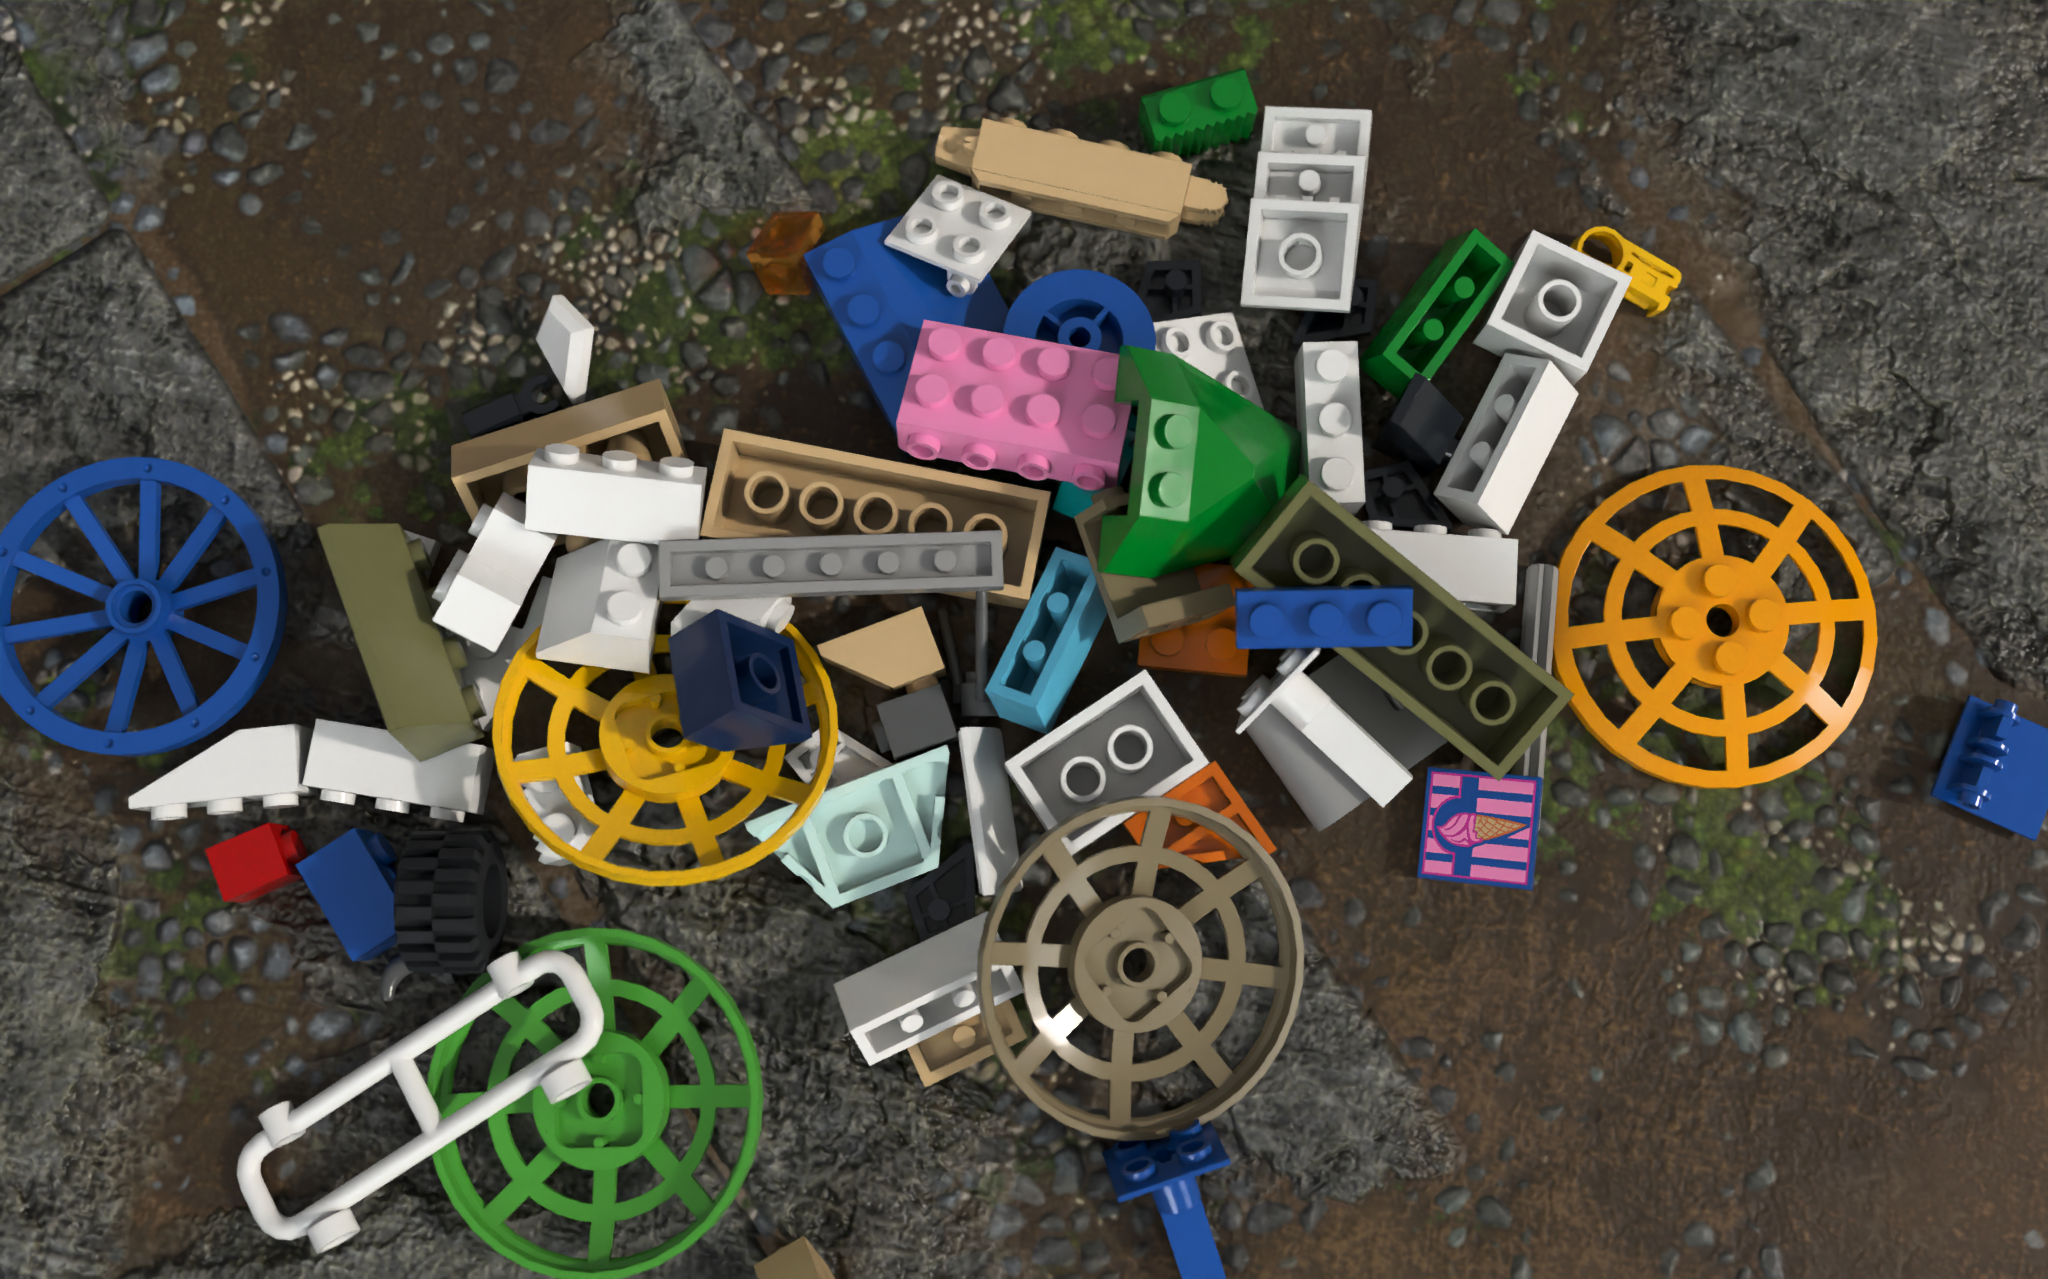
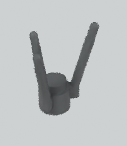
(972, 694)

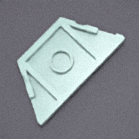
(867, 829)

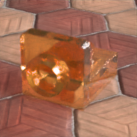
(780, 251)

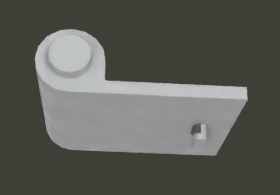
(1308, 773)

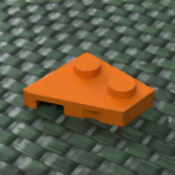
(1215, 792)

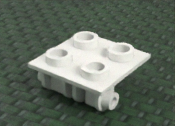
(958, 231)
(1213, 347)

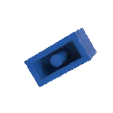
(356, 890)

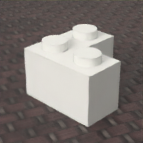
(490, 583)

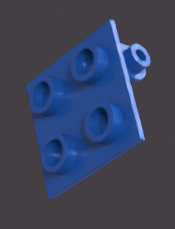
(1997, 767)

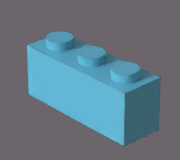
(1049, 644)

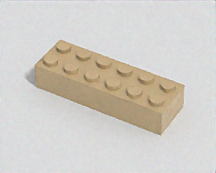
(808, 490)

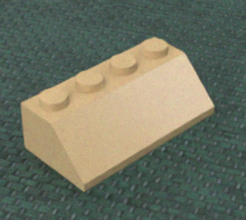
(627, 420)

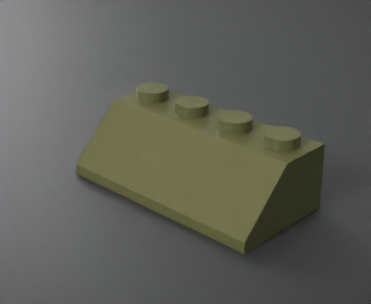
(403, 650)

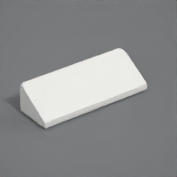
(989, 806)

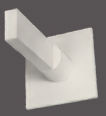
(1324, 725)

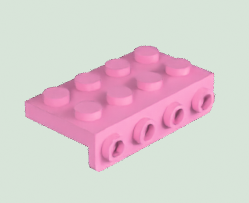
(1014, 406)

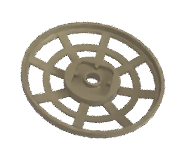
(1164, 986)

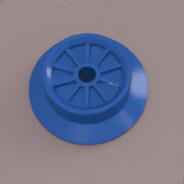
(1082, 311)

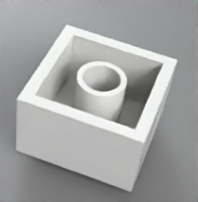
(1553, 306)

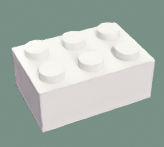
(1106, 753)

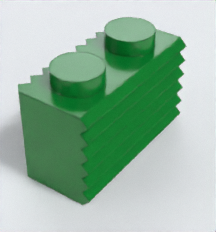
(1198, 114)

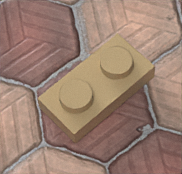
(963, 1045)

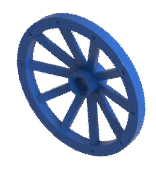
(126, 599)

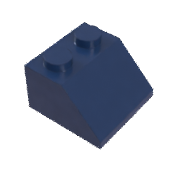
(737, 684)

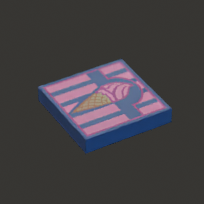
(1480, 828)

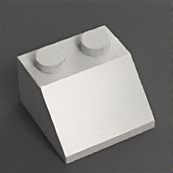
(603, 607)

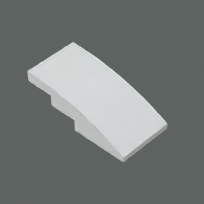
(1307, 209)

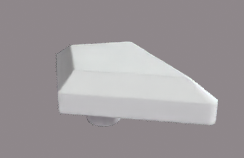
(567, 345)
(850, 759)

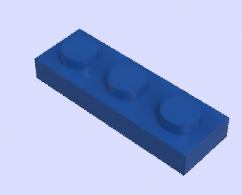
(1323, 616)

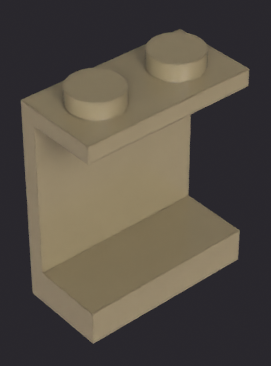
(1145, 605)

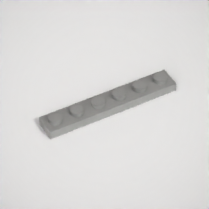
(830, 565)

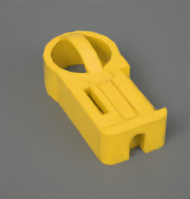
(1651, 276)

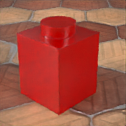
(256, 862)

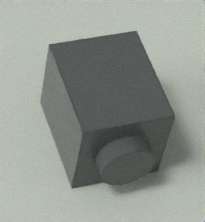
(914, 723)

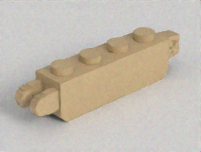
(1081, 178)

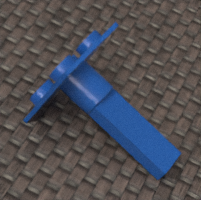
(1169, 1172)

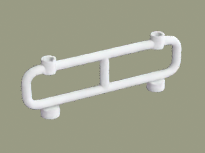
(557, 1071)

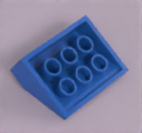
(881, 304)

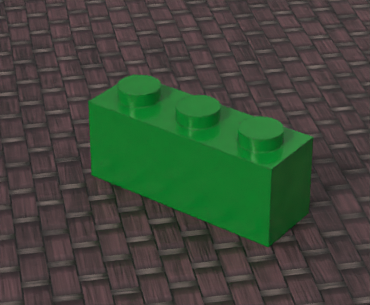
(1436, 311)

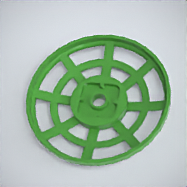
(597, 1141)

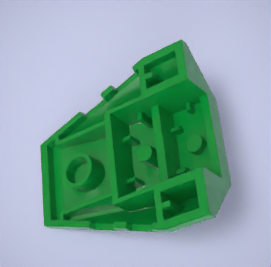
(1200, 468)

